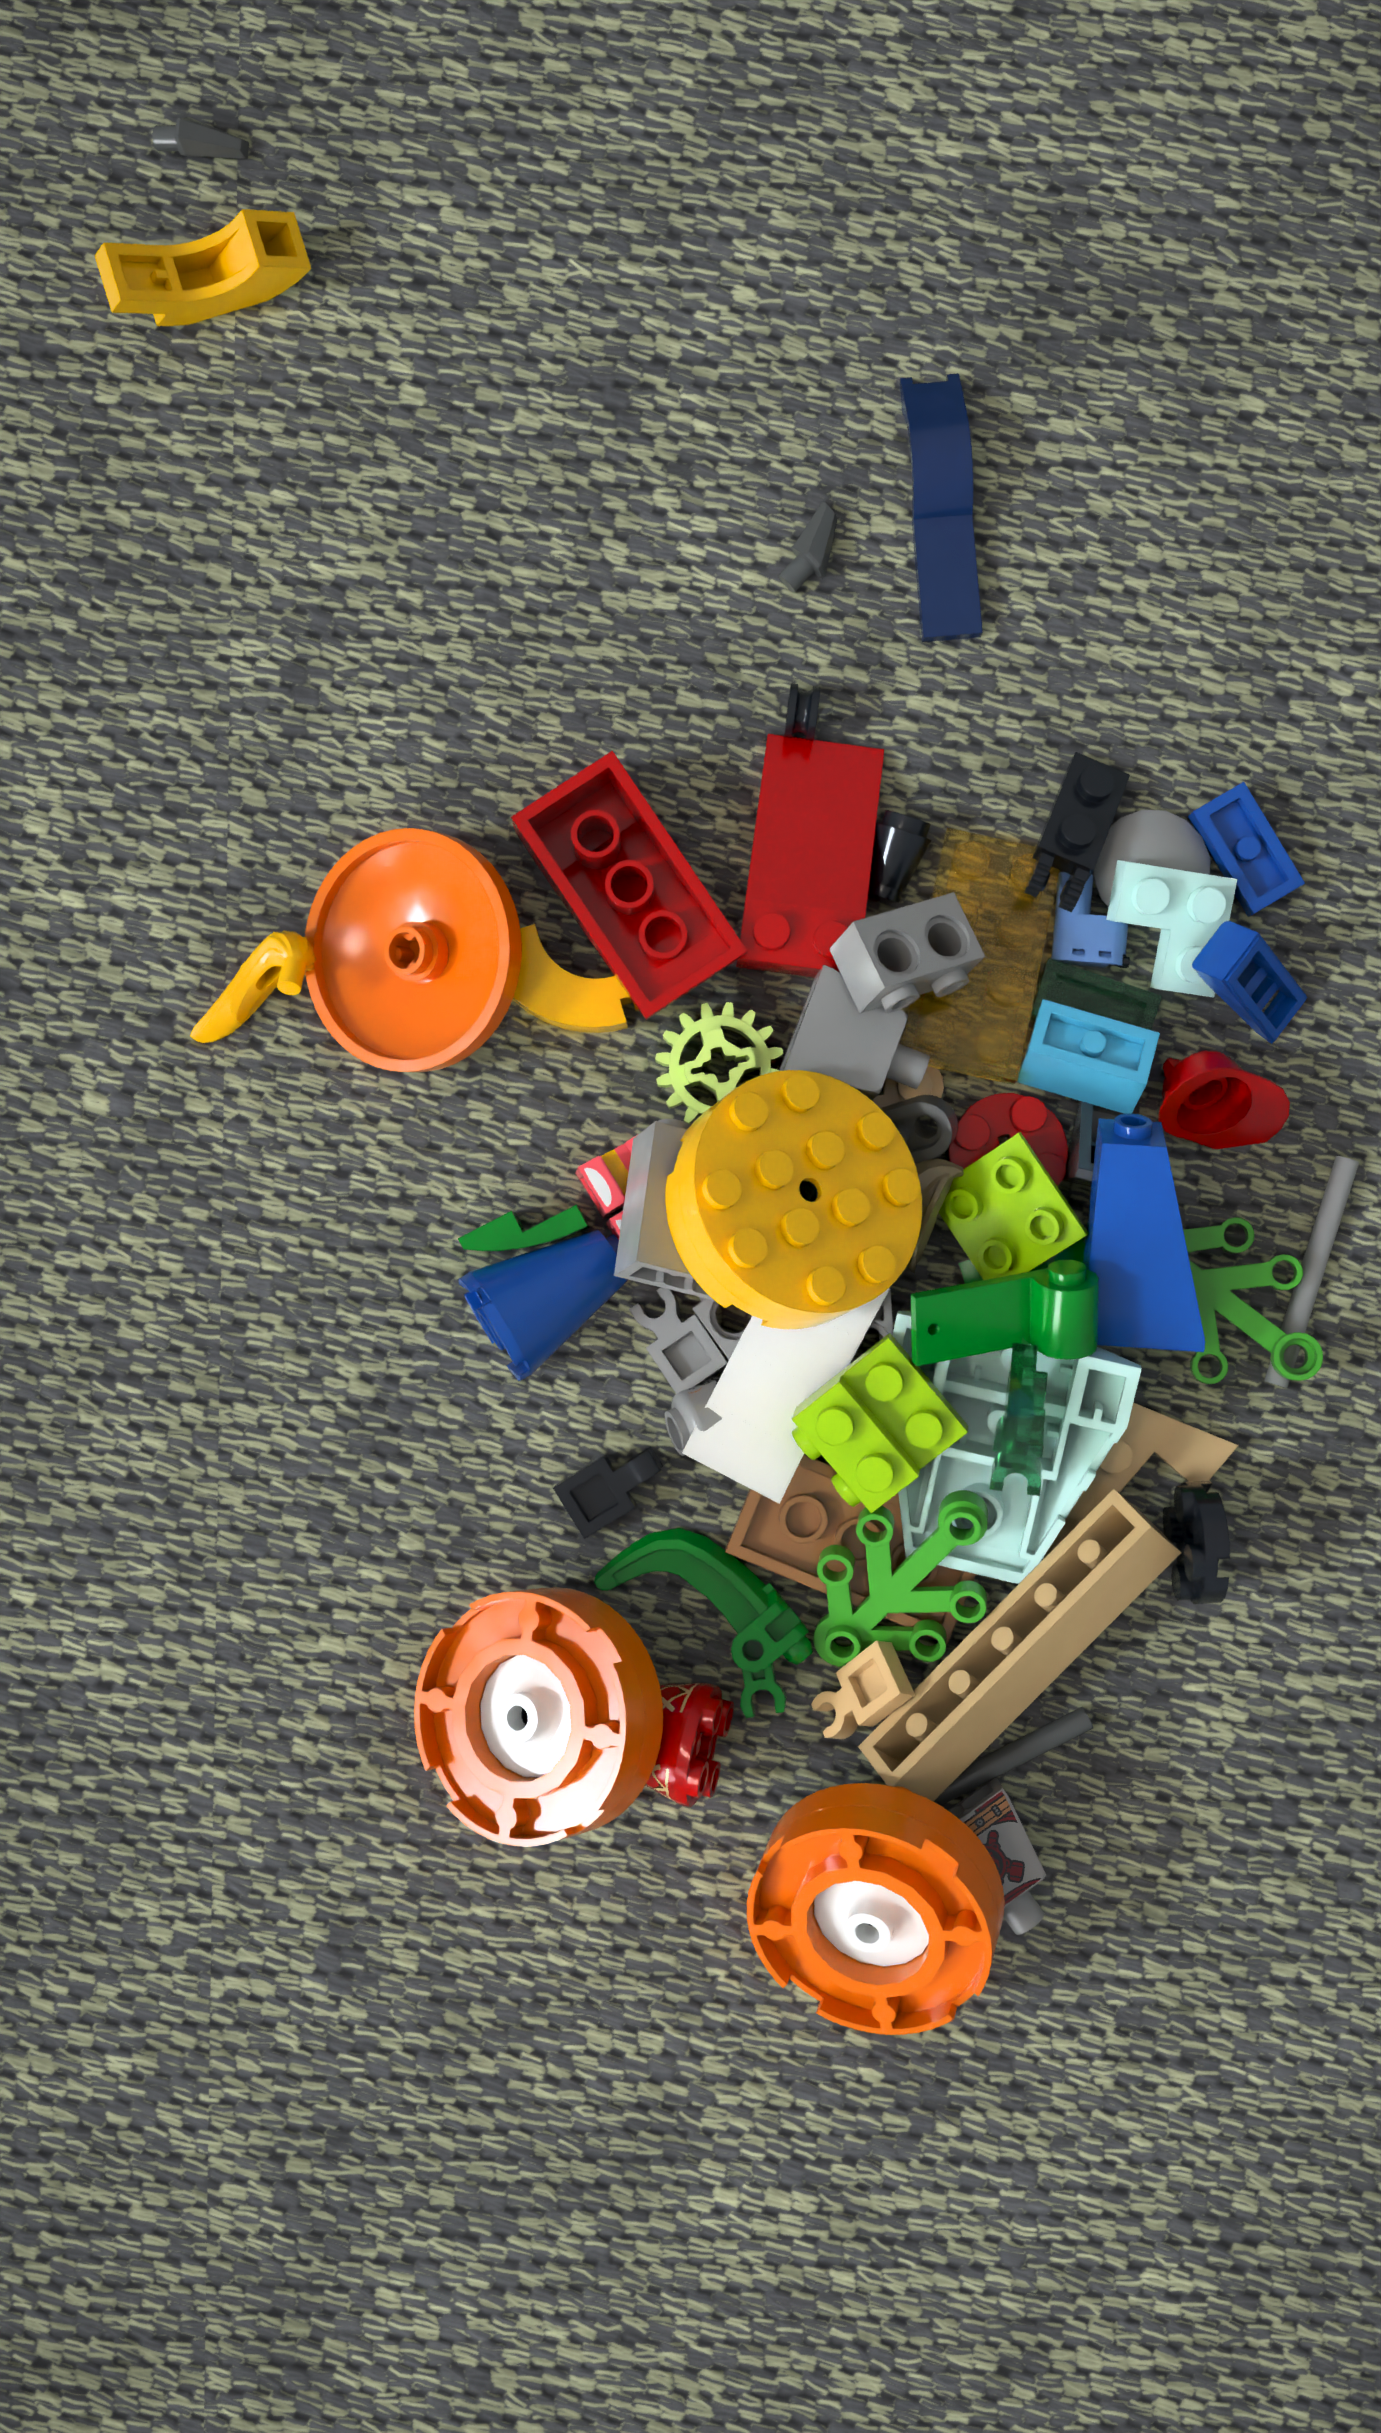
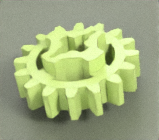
(713, 1040)

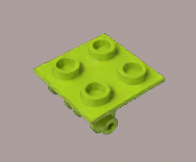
(1009, 1212)

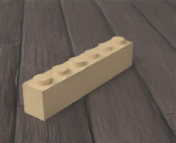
(1020, 1648)

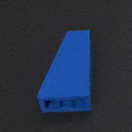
(1139, 1242)

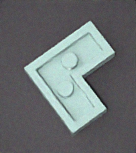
(1183, 906)

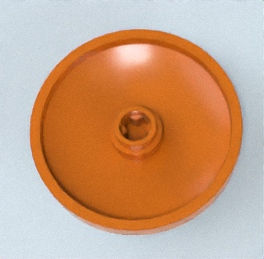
(413, 950)

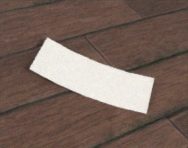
(760, 1391)

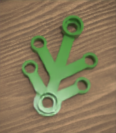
(1214, 1294)
(896, 1589)

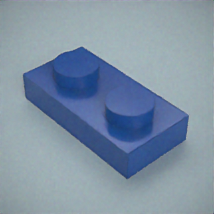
(1246, 848)

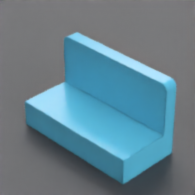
(1088, 1057)

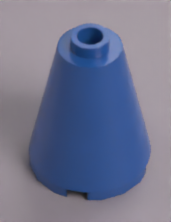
(543, 1296)

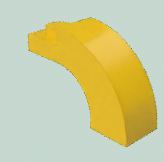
(205, 278)
(566, 998)

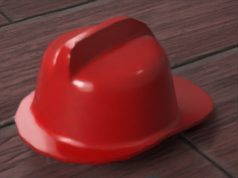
(1219, 1102)

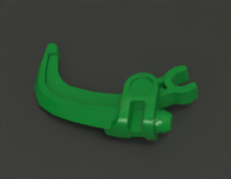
(755, 1610)

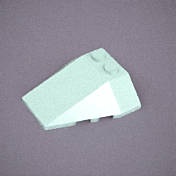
(1084, 1416)

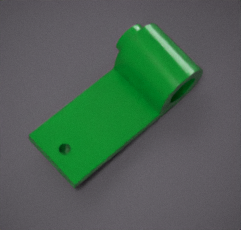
(1038, 1308)

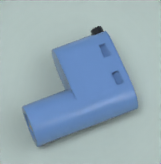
(1085, 937)

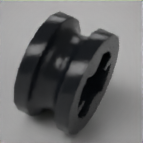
(802, 712)

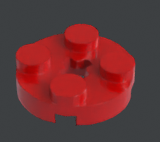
(1009, 1115)

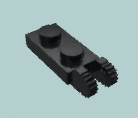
(1077, 826)

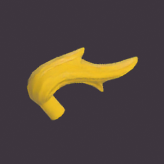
(275, 963)

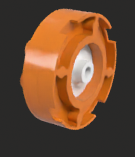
(539, 1715)
(877, 1908)

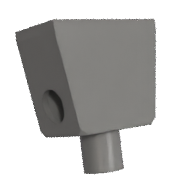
(851, 1044)

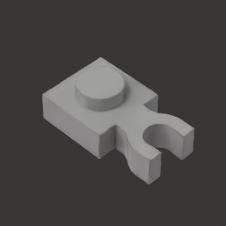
(683, 1349)

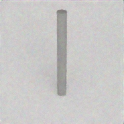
(1316, 1258)

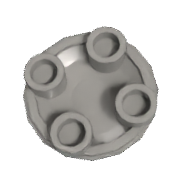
(1153, 840)

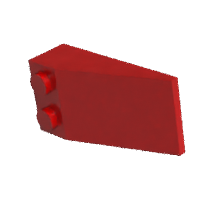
(809, 852)
(627, 885)

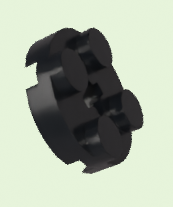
(1200, 1543)

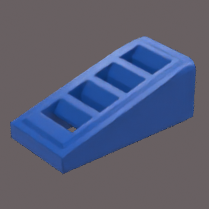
(1246, 976)

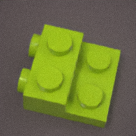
(877, 1424)

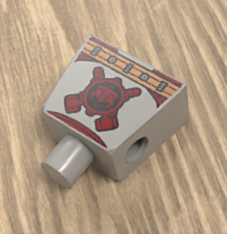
(998, 1827)

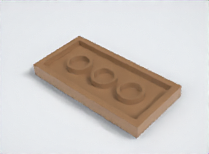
(814, 1516)

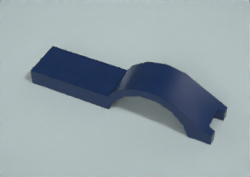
(942, 509)

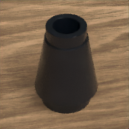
(897, 852)

